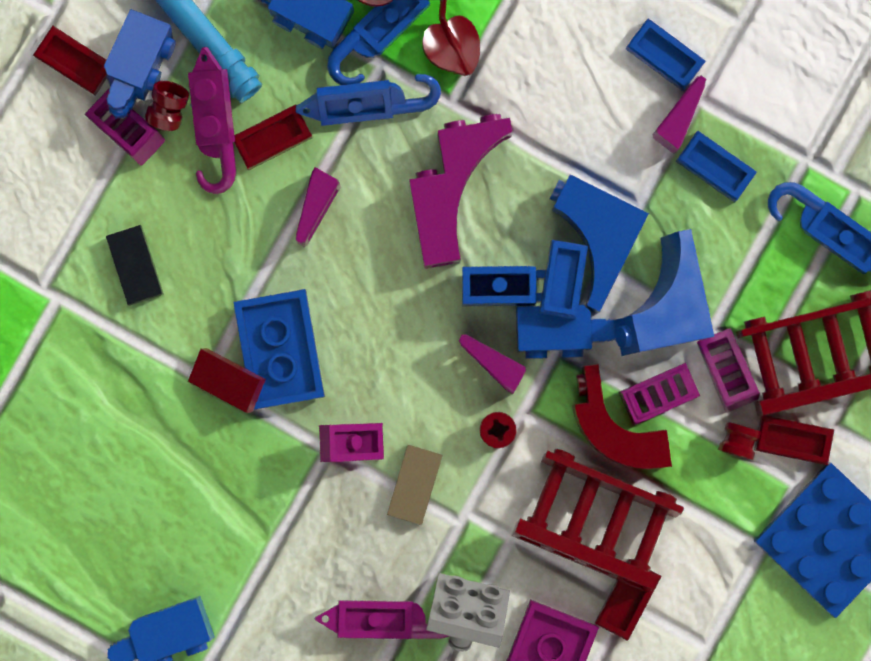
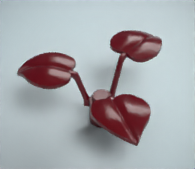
(448, 45)

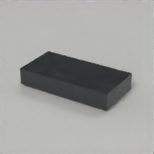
(134, 265)

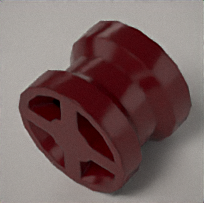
(492, 431)
(739, 440)

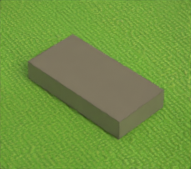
(414, 484)

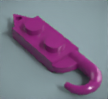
(213, 118)
(378, 620)

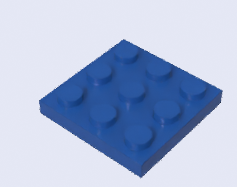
(824, 539)

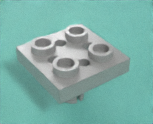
(468, 612)

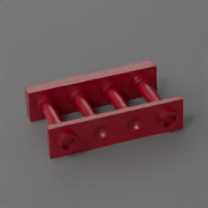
(809, 389)
(569, 544)

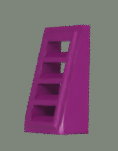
(676, 123)
(139, 144)
(318, 199)
(501, 368)
(741, 399)
(632, 406)

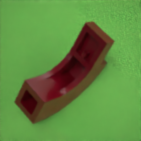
(624, 447)

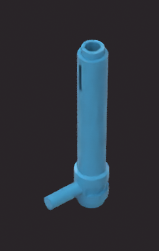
(202, 33)

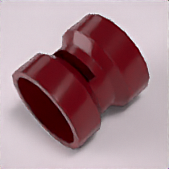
(167, 105)

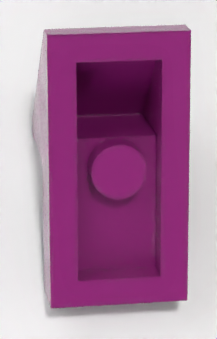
(351, 442)

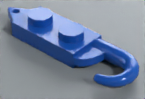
(374, 34)
(366, 101)
(827, 226)

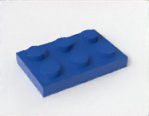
(280, 347)

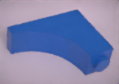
(604, 225)
(676, 308)

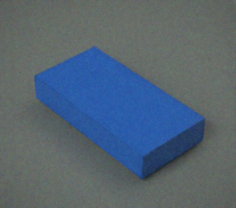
(665, 54)
(716, 166)
(563, 279)

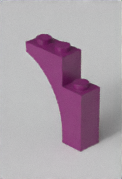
(439, 195)

